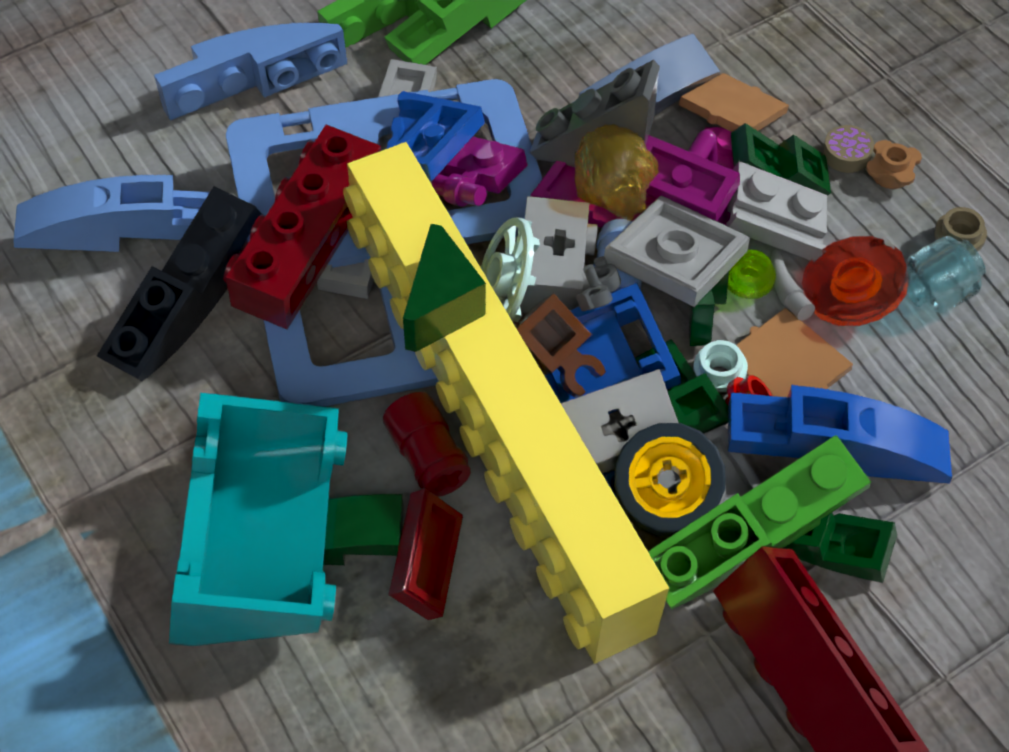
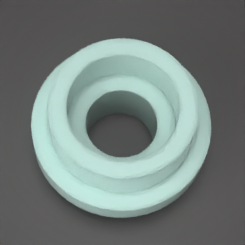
(721, 354)

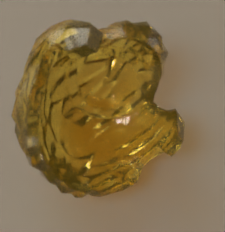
(614, 170)

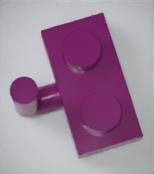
(693, 175)

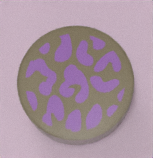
(848, 148)

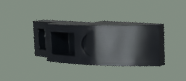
(183, 294)

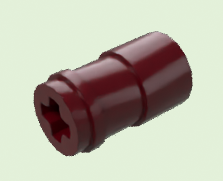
(426, 443)

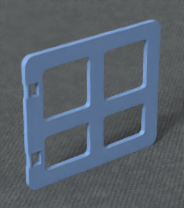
(258, 137)

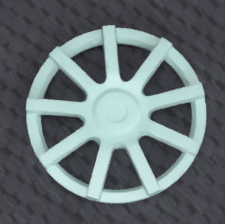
(504, 269)

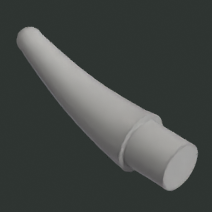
(787, 290)

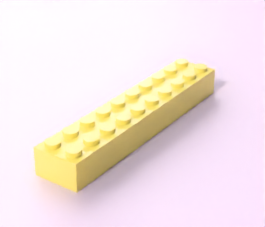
(513, 423)

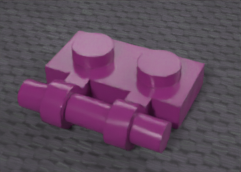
(477, 169)

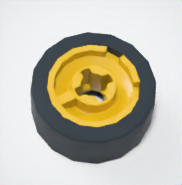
(662, 449)

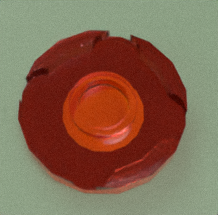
(856, 281)

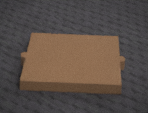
(733, 103)
(790, 354)

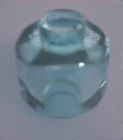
(944, 274)

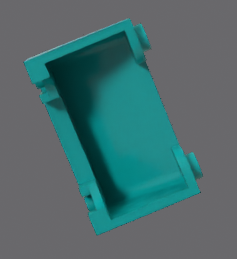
(256, 522)

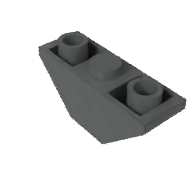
(623, 102)

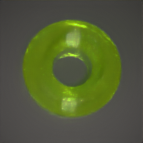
(754, 265)

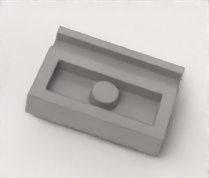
(779, 212)

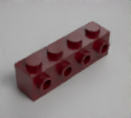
(298, 233)
(812, 658)

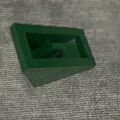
(443, 294)

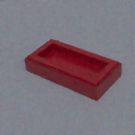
(426, 554)

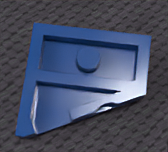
(434, 129)

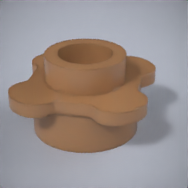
(893, 164)

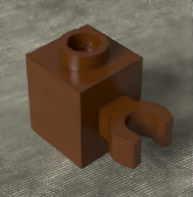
(553, 340)

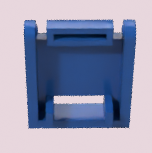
(611, 346)

